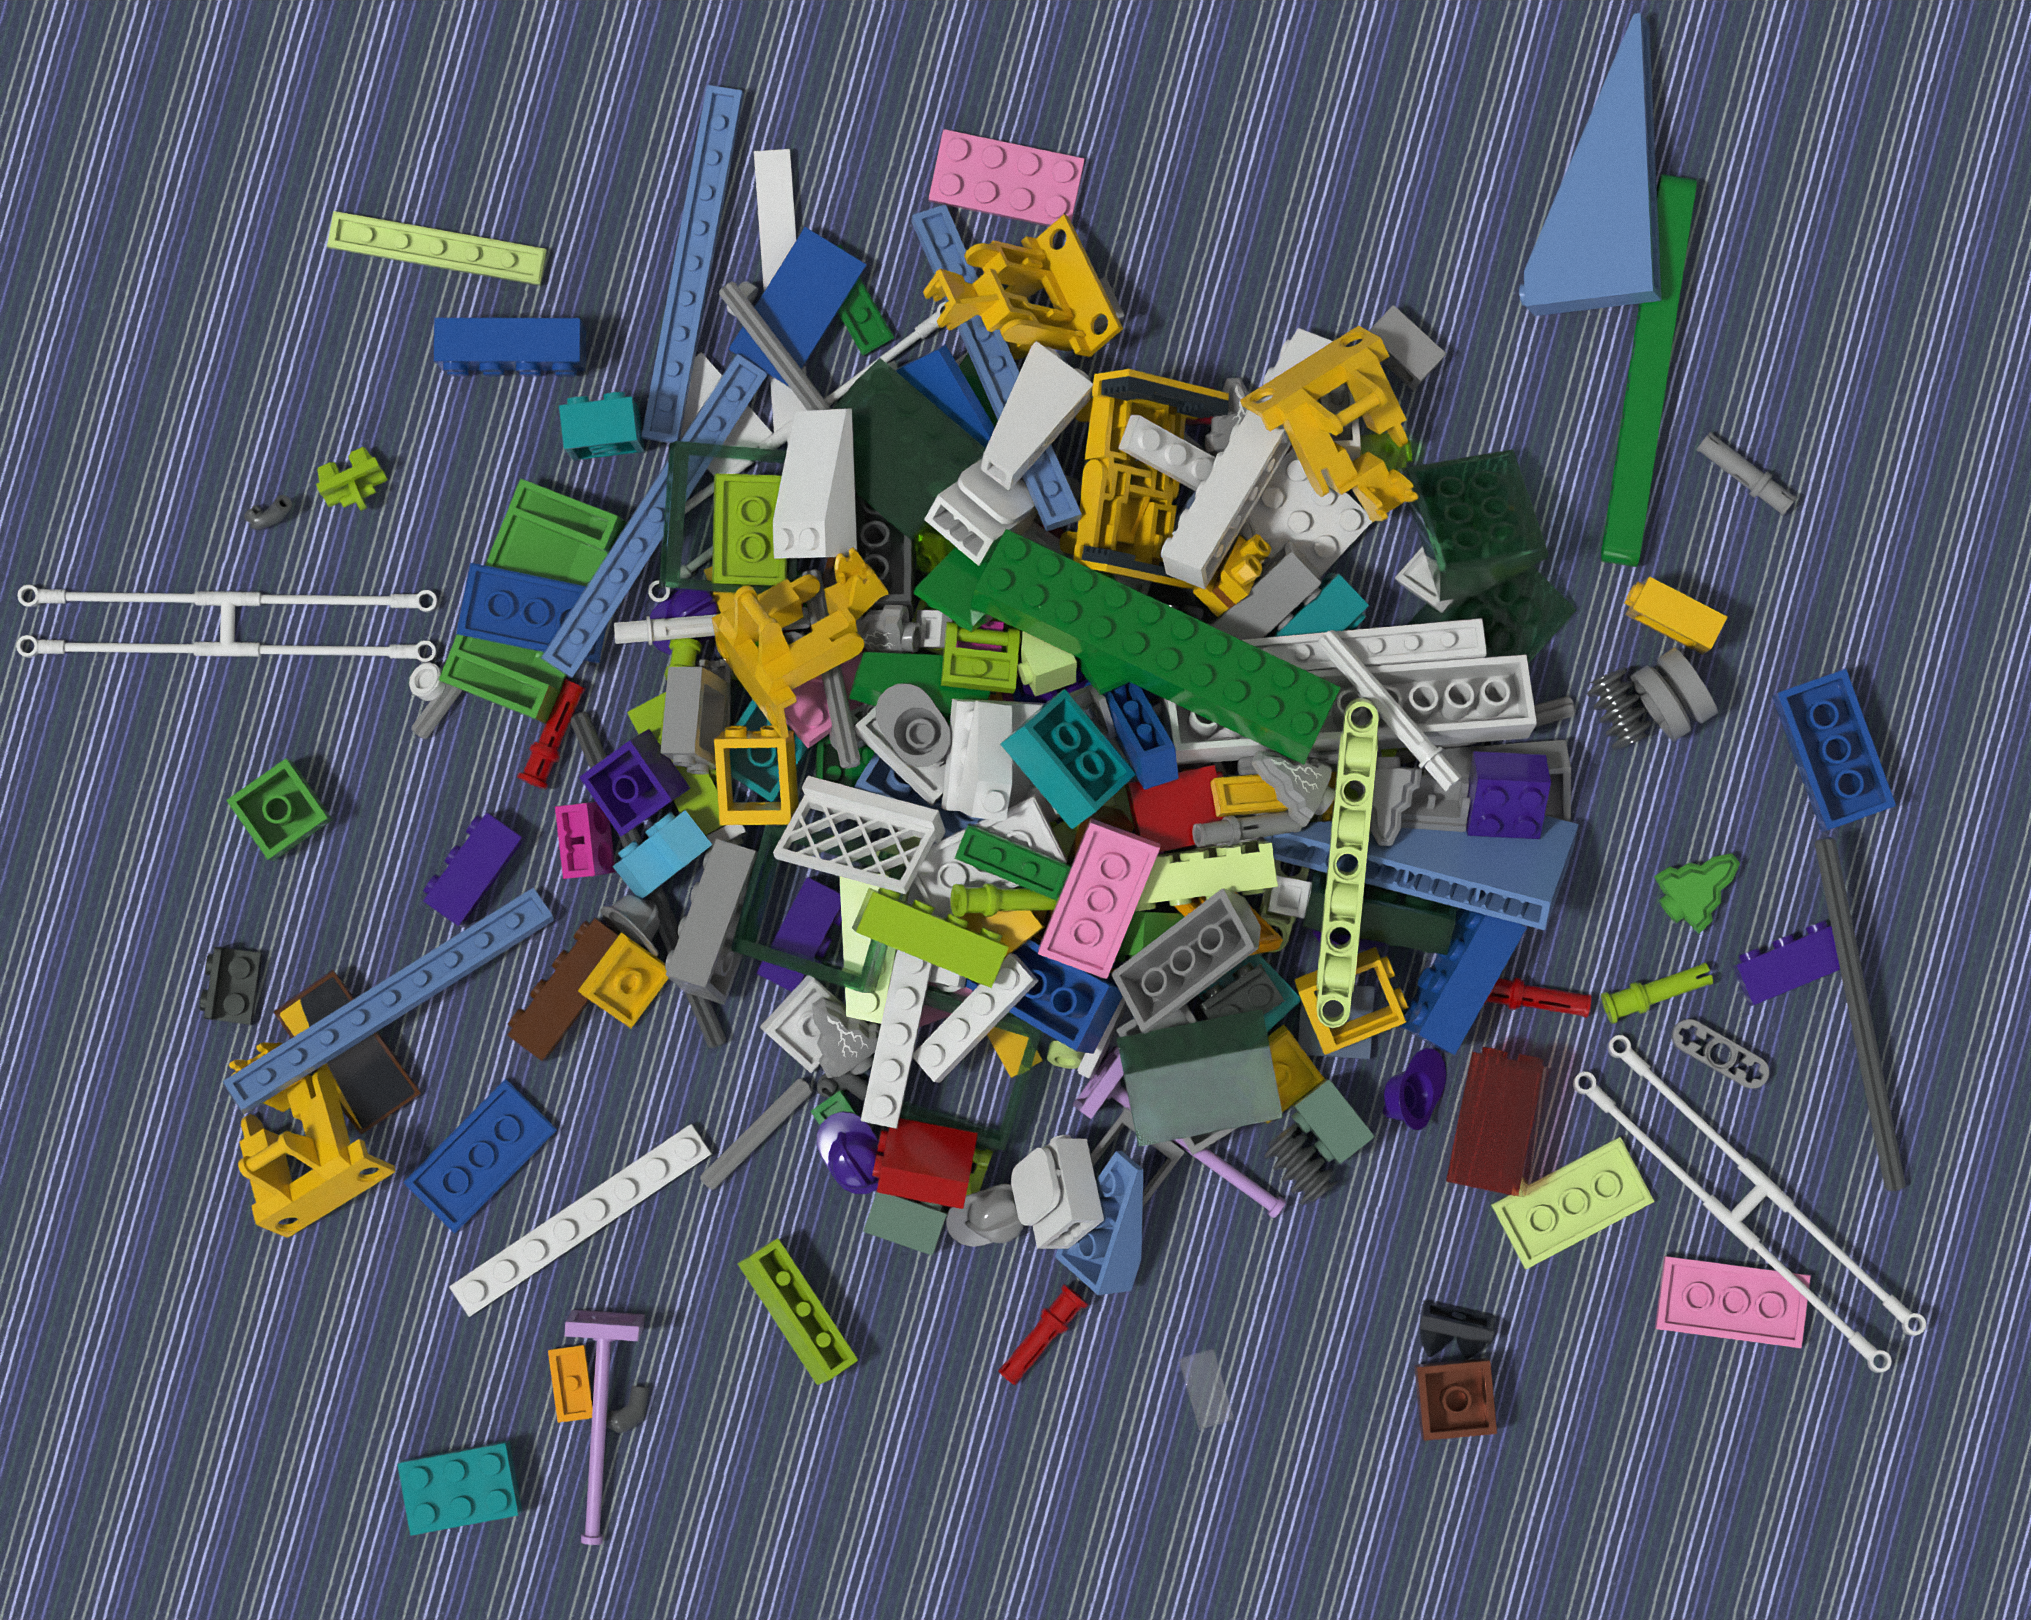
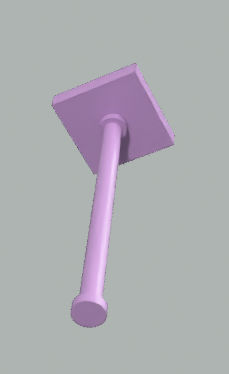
(1107, 1085)
(604, 1329)

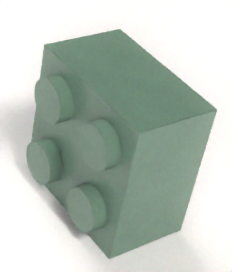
(1332, 1122)
(906, 1222)

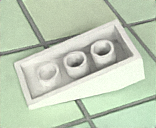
(817, 488)

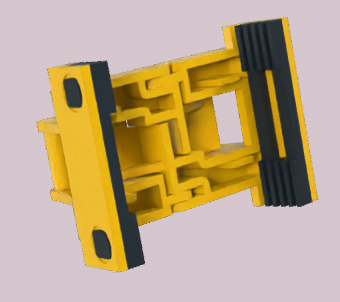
(1123, 521)

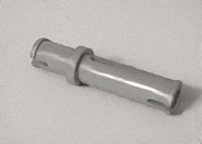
(1746, 473)
(1234, 829)

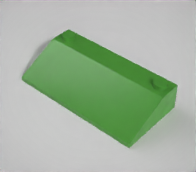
(547, 539)

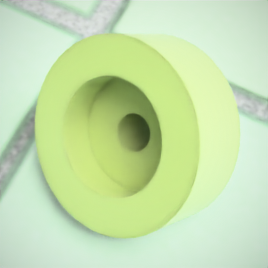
(1064, 1056)

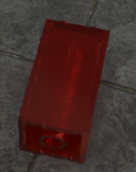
(1499, 1122)

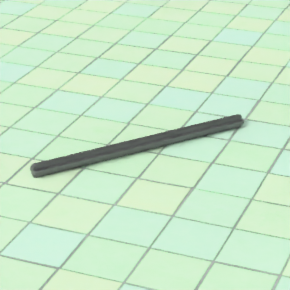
(668, 926)
(1860, 1013)

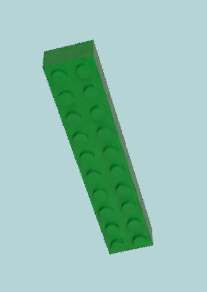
(1154, 646)

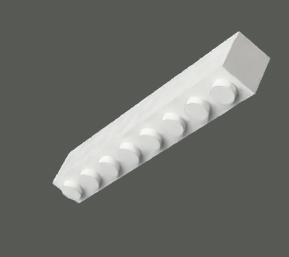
(1234, 484)

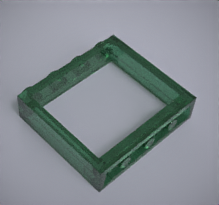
(675, 512)
(755, 903)
(987, 1137)

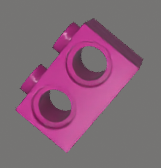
(584, 840)

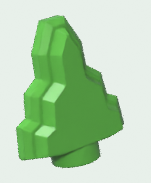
(1696, 889)

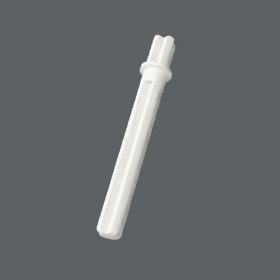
(678, 628)
(1389, 710)

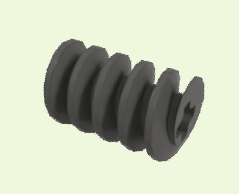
(1619, 708)
(1299, 1164)

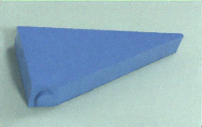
(1604, 221)
(1479, 874)

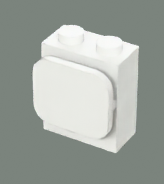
(978, 512)
(1057, 1193)

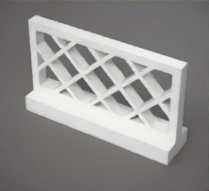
(874, 812)

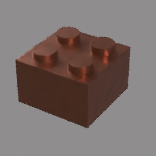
(1455, 1399)

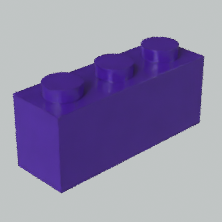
(472, 868)
(805, 930)
(1787, 964)

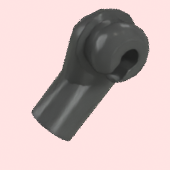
(273, 515)
(853, 1083)
(632, 1414)

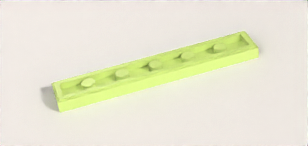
(437, 248)

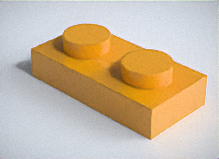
(571, 1383)

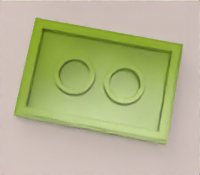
(745, 530)

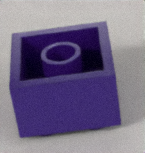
(634, 782)
(1507, 795)

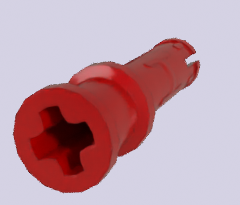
(542, 754)
(1517, 994)
(1053, 1321)

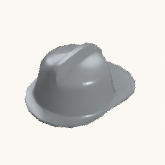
(913, 725)
(635, 919)
(985, 1218)

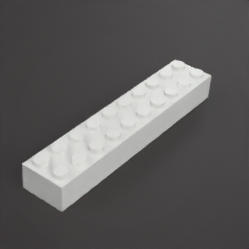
(1444, 699)

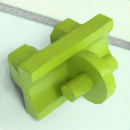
(353, 483)

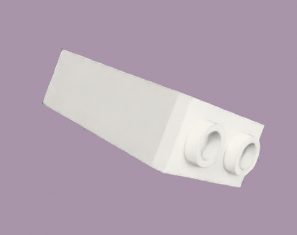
(1036, 412)

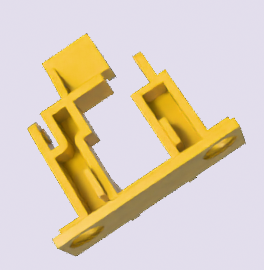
(1037, 265)
(1309, 423)
(779, 667)
(324, 1148)

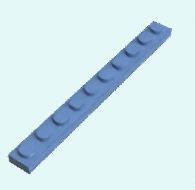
(692, 264)
(995, 366)
(646, 524)
(388, 1001)

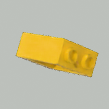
(1674, 614)
(756, 812)
(1364, 1026)

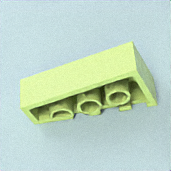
(1207, 870)
(855, 948)

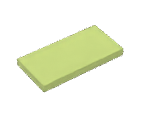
(1573, 1203)

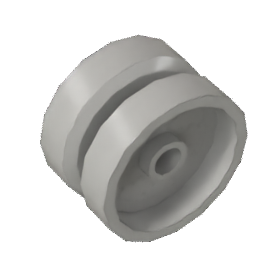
(1674, 694)

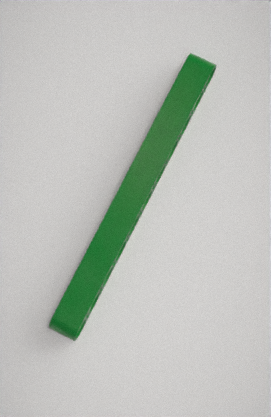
(1648, 380)

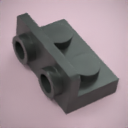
(231, 985)
(1249, 992)

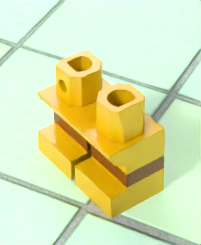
(1235, 574)

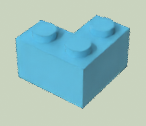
(670, 847)

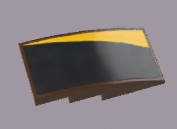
(368, 1074)

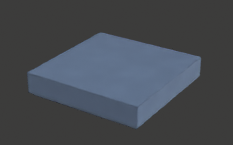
(1361, 1004)

